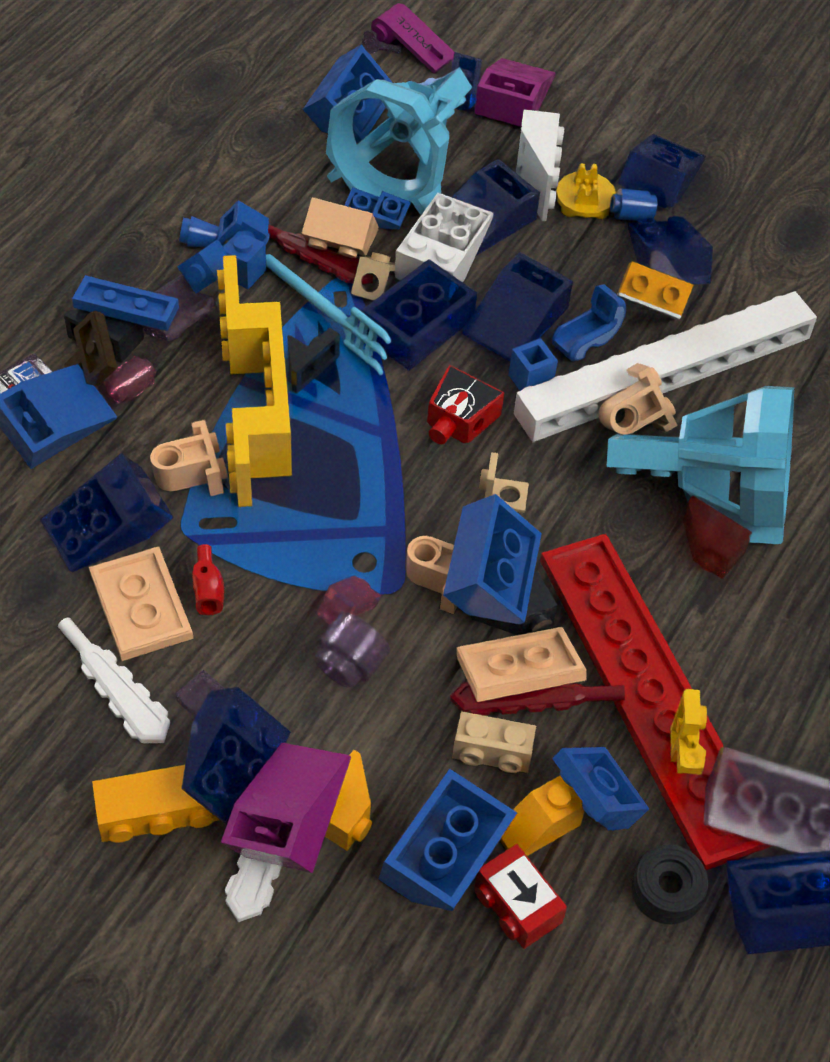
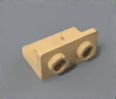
(494, 742)

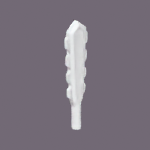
(128, 700)
(251, 888)

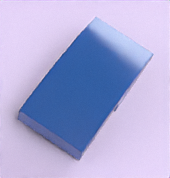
(387, 209)

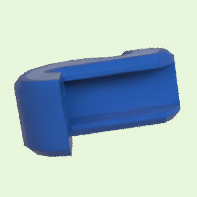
(591, 327)

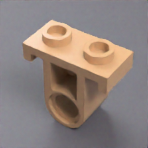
(641, 402)
(189, 462)
(434, 571)

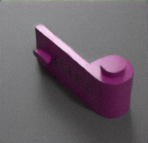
(414, 34)

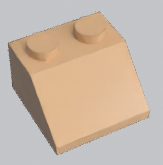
(339, 228)

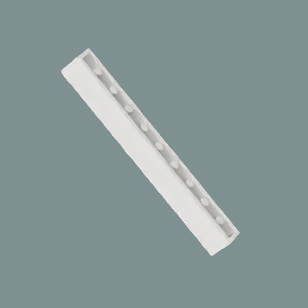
(676, 358)

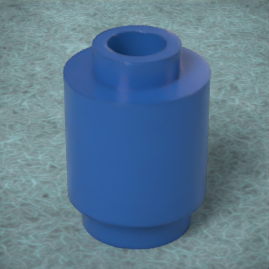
(633, 204)

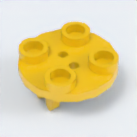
(585, 193)

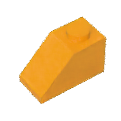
(352, 809)
(544, 816)

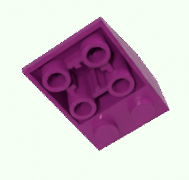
(510, 89)
(287, 807)

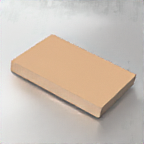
(140, 603)
(520, 664)

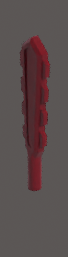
(327, 260)
(558, 697)

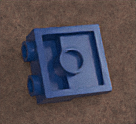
(601, 786)

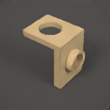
(376, 264)
(495, 485)

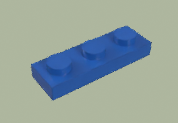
(126, 303)

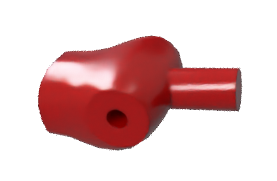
(207, 583)

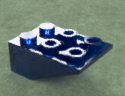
(505, 195)
(672, 248)
(519, 306)
(106, 514)
(228, 749)

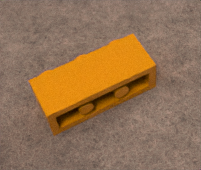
(146, 805)

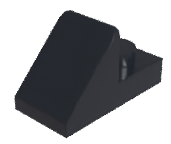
(309, 361)

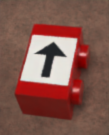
(519, 897)

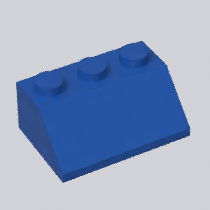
(345, 77)
(493, 561)
(446, 843)

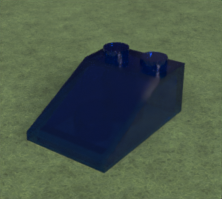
(661, 169)

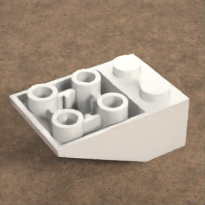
(539, 156)
(446, 234)

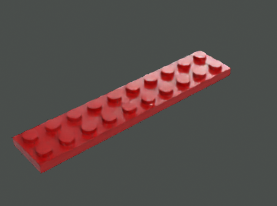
(634, 654)

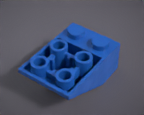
(52, 413)

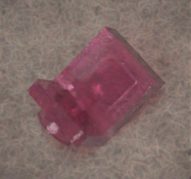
(349, 596)

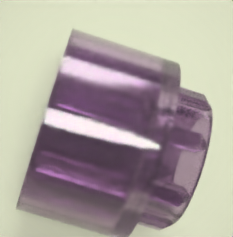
(350, 650)

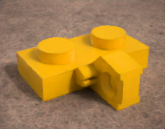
(685, 734)

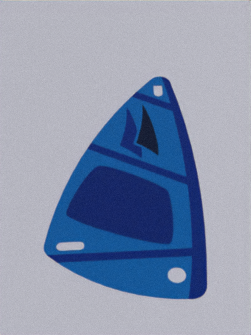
(343, 478)

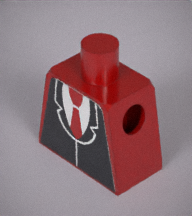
(462, 407)

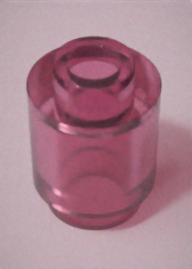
(130, 379)

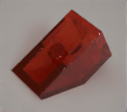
(714, 538)

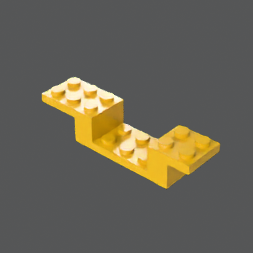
(254, 346)

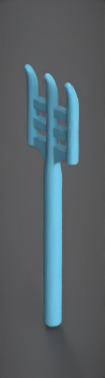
(348, 323)

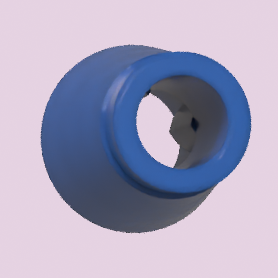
(198, 232)

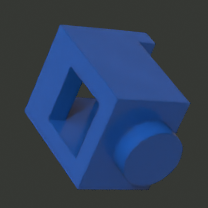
(243, 219)

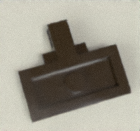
(94, 349)

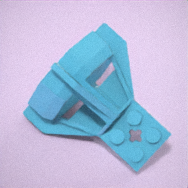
(416, 116)
(709, 452)

